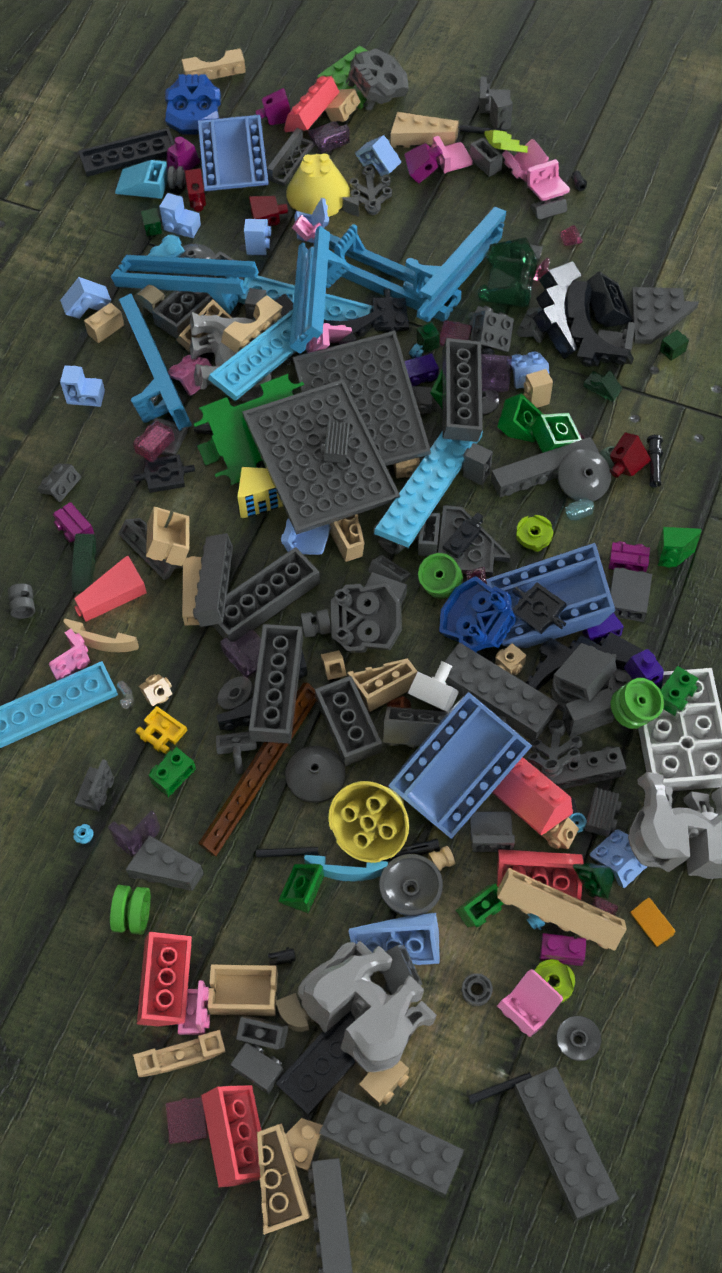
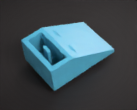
(144, 179)

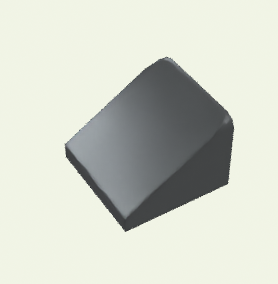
(351, 205)

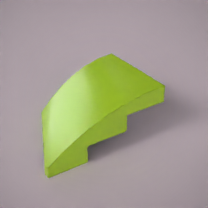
(503, 141)

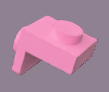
(305, 228)

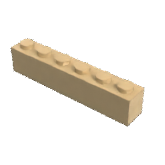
(561, 909)

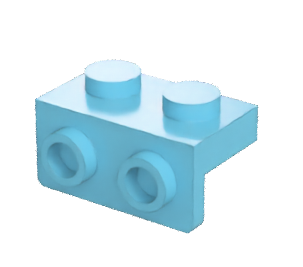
(168, 248)

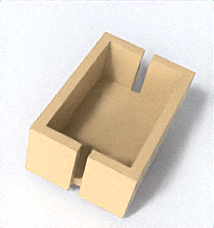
(168, 542)
(243, 990)

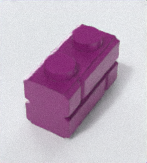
(71, 522)
(629, 556)
(563, 949)

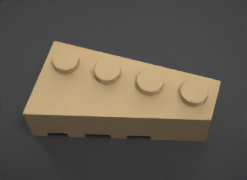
(419, 129)
(348, 537)
(279, 1182)

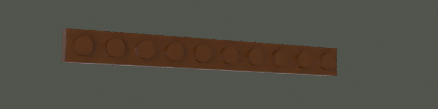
(253, 779)

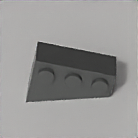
(164, 865)

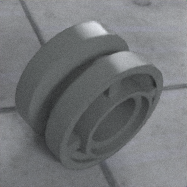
(176, 177)
(472, 999)

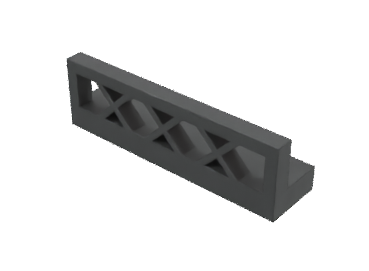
(284, 158)
(137, 539)

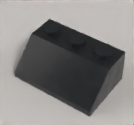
(608, 301)

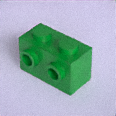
(677, 689)
(172, 771)
(480, 906)

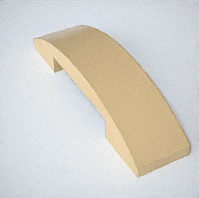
(122, 643)
(180, 1055)

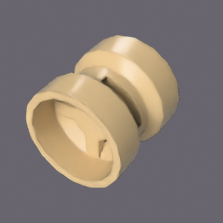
(442, 858)

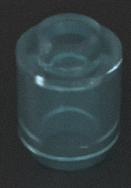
(580, 509)

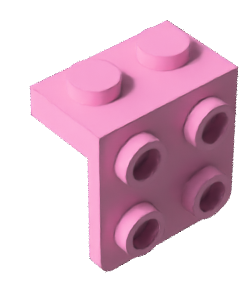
(453, 157)
(523, 161)
(545, 181)
(330, 334)
(185, 372)
(71, 660)
(530, 1003)
(196, 1011)

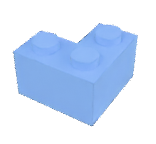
(379, 154)
(176, 218)
(256, 236)
(84, 295)
(79, 389)

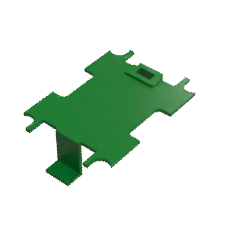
(230, 432)

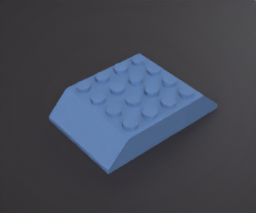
(232, 153)
(571, 576)
(459, 765)

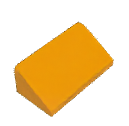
(653, 922)

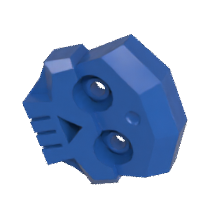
(192, 93)
(487, 622)

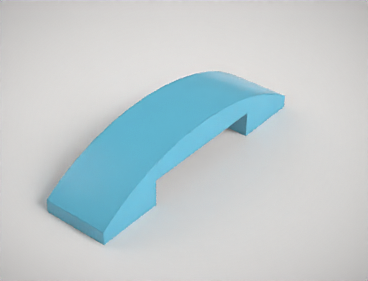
(347, 873)

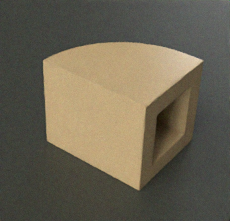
(333, 665)

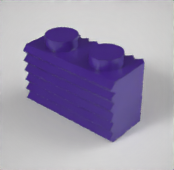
(422, 369)

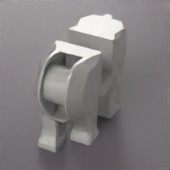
(212, 343)
(671, 835)
(381, 1021)

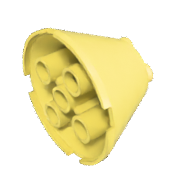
(315, 180)
(369, 821)

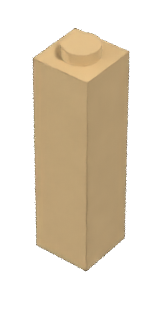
(190, 579)

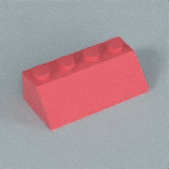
(312, 104)
(534, 797)
(546, 867)
(164, 979)
(233, 1133)

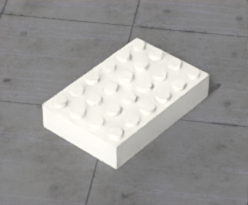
(690, 743)

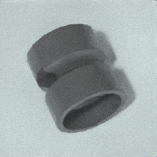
(21, 601)
(322, 620)

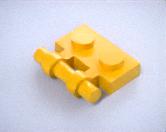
(164, 725)

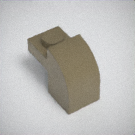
(149, 299)
(293, 1014)

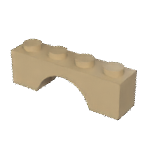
(230, 64)
(239, 335)

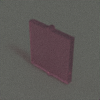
(454, 330)
(186, 1120)

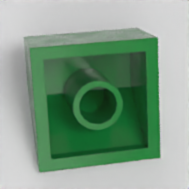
(518, 417)
(554, 431)
(676, 545)

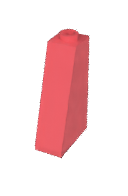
(111, 590)

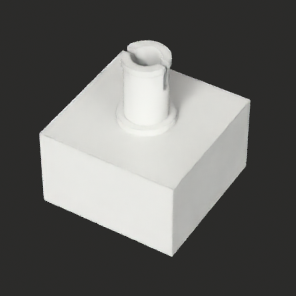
(434, 689)

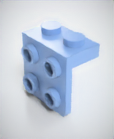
(318, 216)
(525, 365)
(308, 542)
(617, 855)

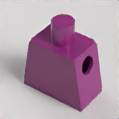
(275, 107)
(182, 154)
(422, 161)

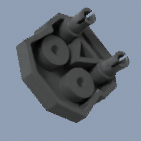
(377, 77)
(381, 616)

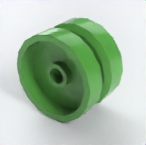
(443, 566)
(637, 703)
(130, 909)

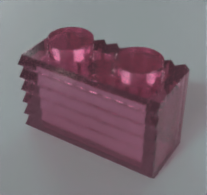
(153, 441)

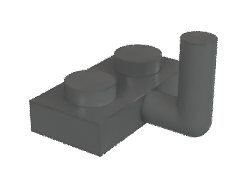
(235, 743)

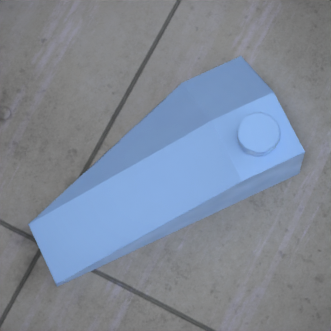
(417, 933)

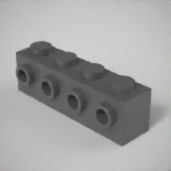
(591, 768)

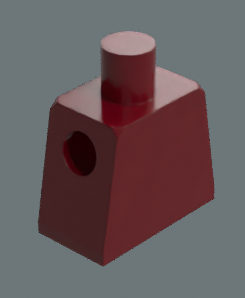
(196, 194)
(266, 208)
(628, 456)

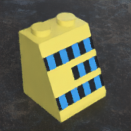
(256, 492)

